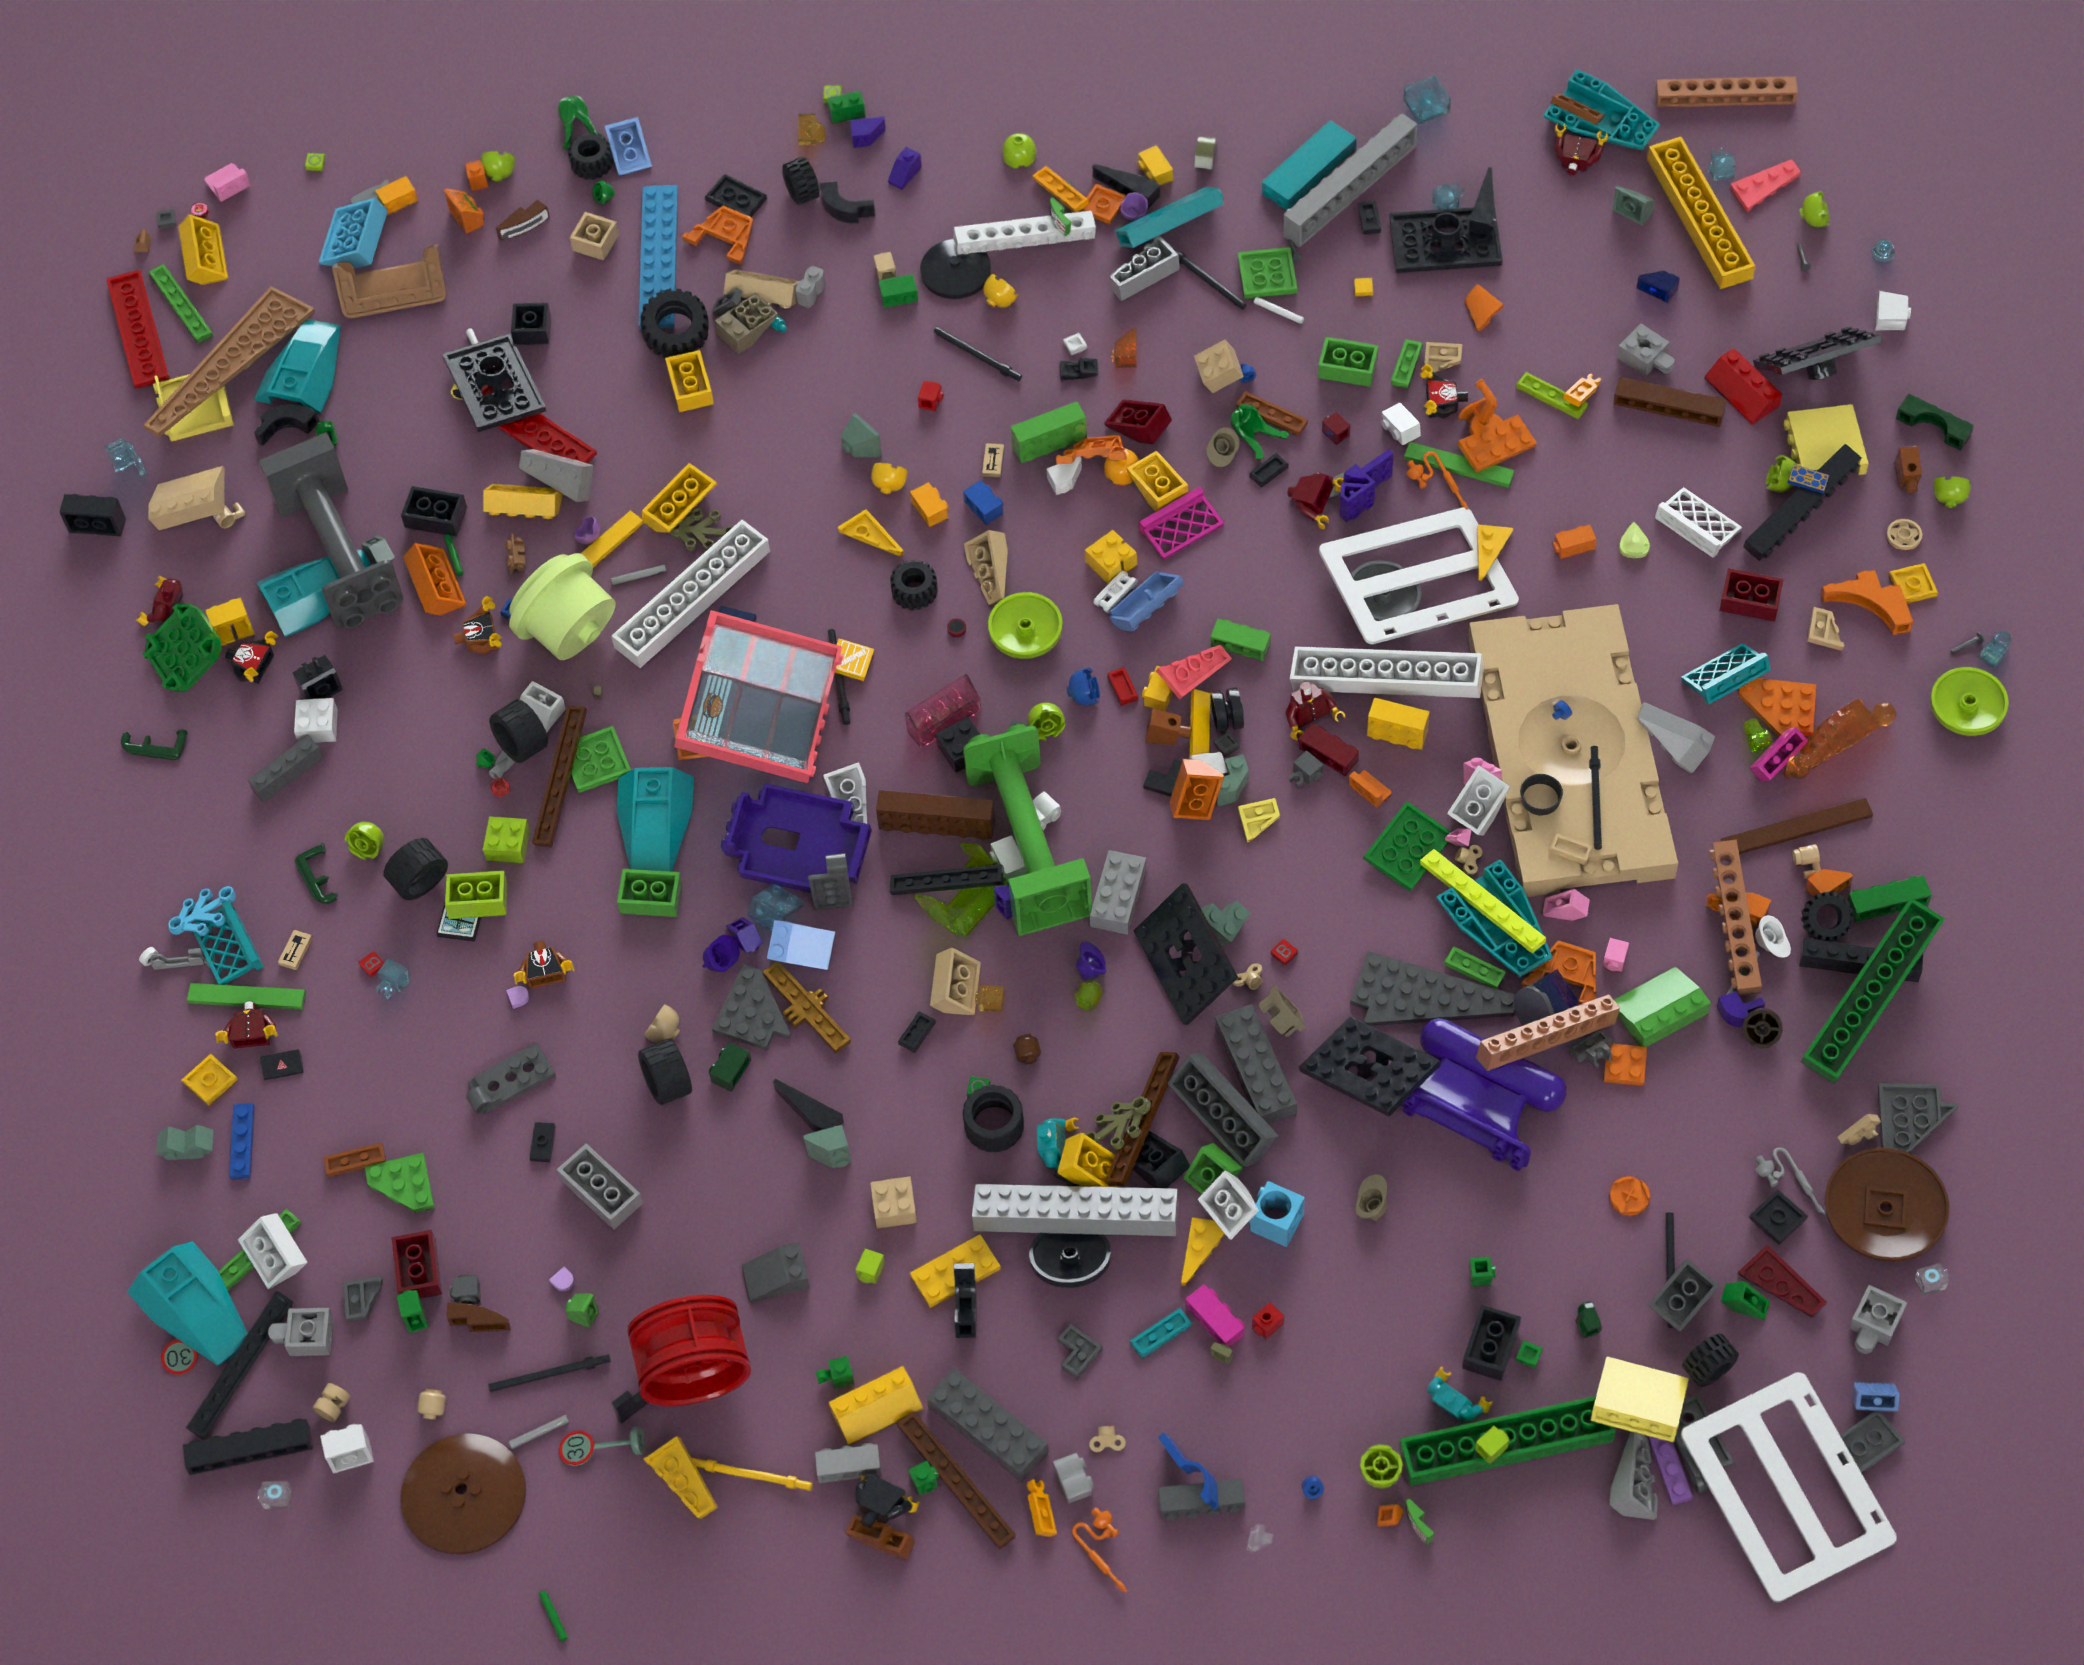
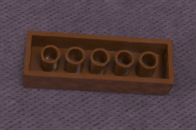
(935, 814)

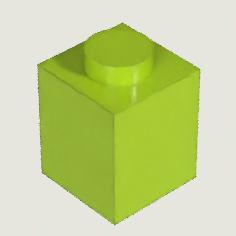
(870, 1266)
(1492, 1444)

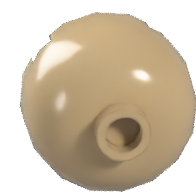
(663, 1026)

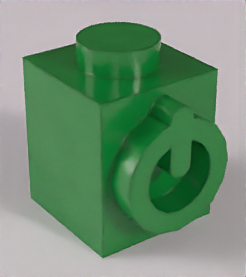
(330, 428)

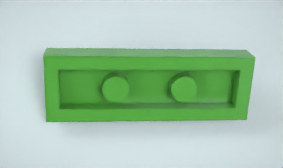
(1406, 363)
(1475, 968)

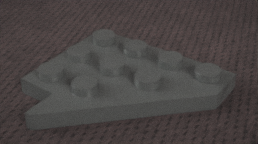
(751, 1011)
(1910, 1114)

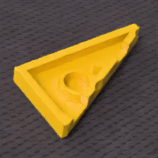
(868, 530)
(1489, 544)
(1202, 1239)

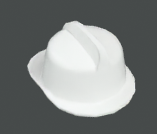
(1772, 937)

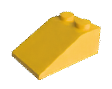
(1157, 481)
(1085, 1162)

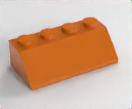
(434, 579)

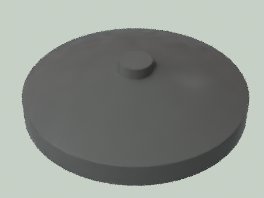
(1389, 603)

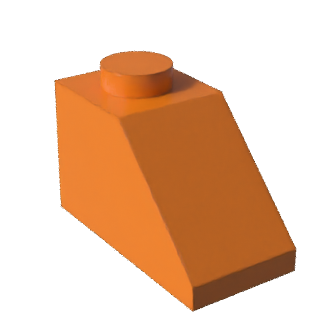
(476, 175)
(1828, 881)

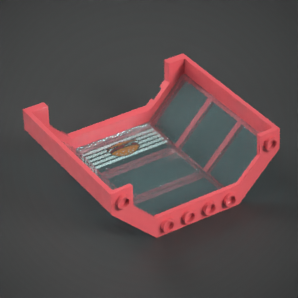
(758, 697)

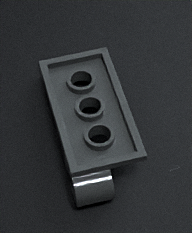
(833, 888)
(485, 1101)
(1695, 1408)

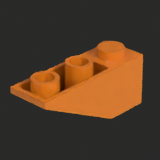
(1757, 906)

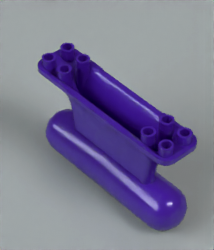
(1479, 1101)

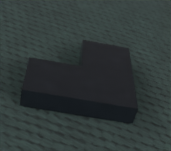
(1161, 782)
(628, 1405)

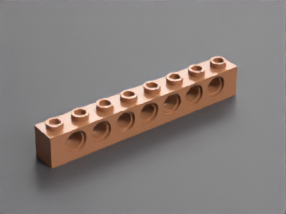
(1726, 91)
(1729, 851)
(1547, 1032)

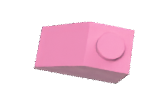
(1566, 905)

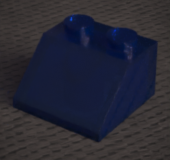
(1557, 991)

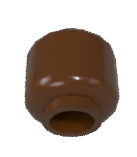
(1027, 1048)

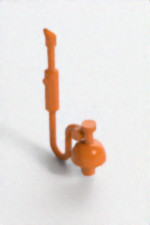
(1416, 472)
(1102, 1521)

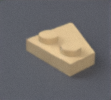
(1442, 355)
(1824, 630)

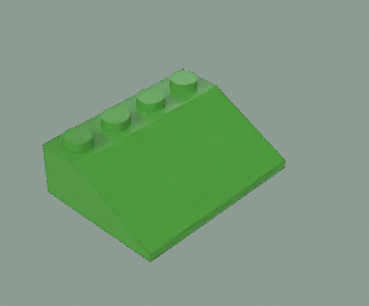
(1662, 1006)

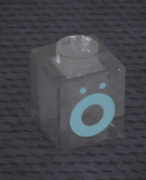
(1932, 1279)
(275, 1495)

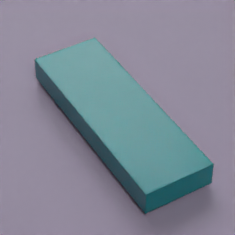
(1160, 1333)

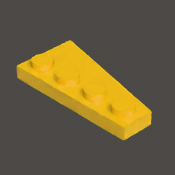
(680, 1473)

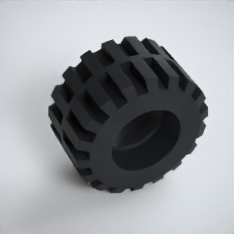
(590, 166)
(800, 180)
(918, 596)
(1841, 907)
(1710, 1360)

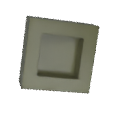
(1222, 1353)

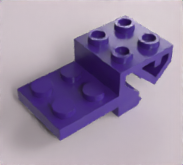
(1360, 484)

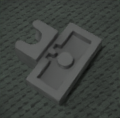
(1592, 1047)

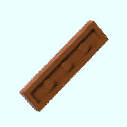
(1274, 414)

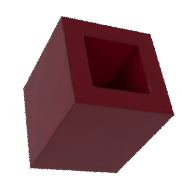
(1336, 428)

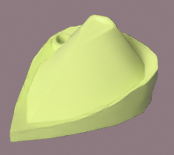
(1634, 542)

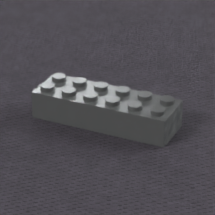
(1256, 1064)
(1223, 1109)
(987, 1425)

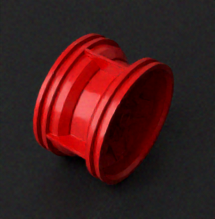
(688, 1350)

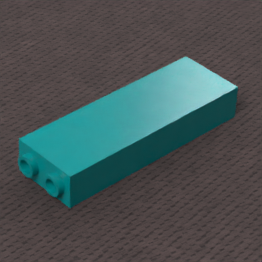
(1309, 165)
(1169, 217)

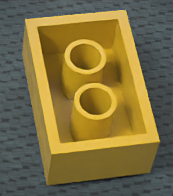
(689, 381)
(1398, 723)

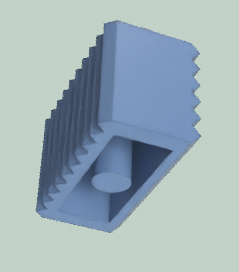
(1875, 1396)

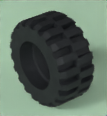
(674, 303)

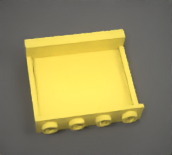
(207, 417)
(1821, 433)
(1639, 1399)

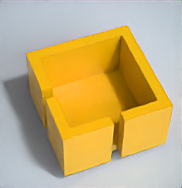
(1107, 553)
(227, 614)

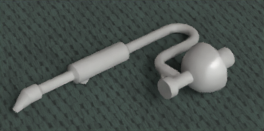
(1766, 1168)

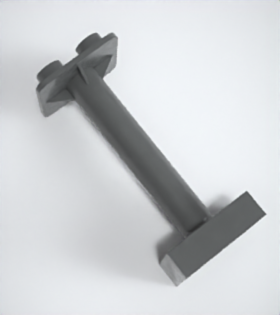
(307, 479)

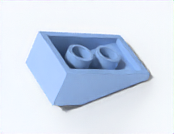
(628, 146)
(801, 944)

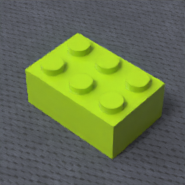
(476, 894)

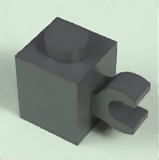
(1306, 769)

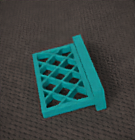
(1731, 678)
(242, 939)

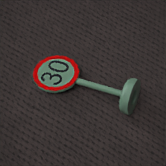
(178, 1358)
(579, 1446)

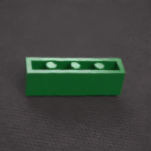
(1888, 898)

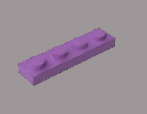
(1670, 1470)

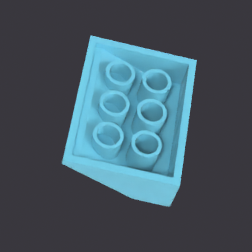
(354, 234)

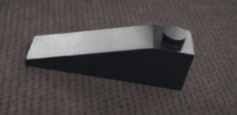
(1127, 182)
(1482, 216)
(814, 1113)

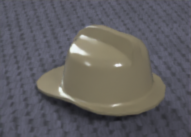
(1222, 447)
(1372, 1198)

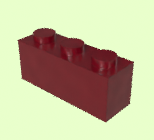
(1329, 749)

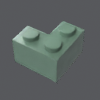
(1226, 922)

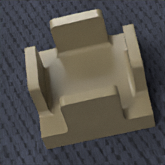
(1285, 1015)

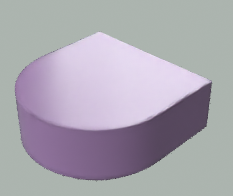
(518, 996)
(562, 1280)

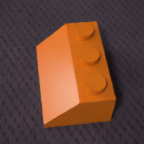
(1195, 790)

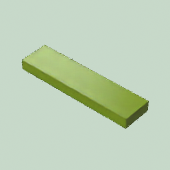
(1549, 395)

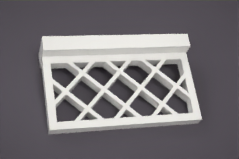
(1690, 529)

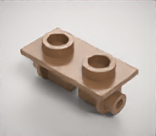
(515, 547)

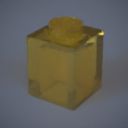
(990, 998)

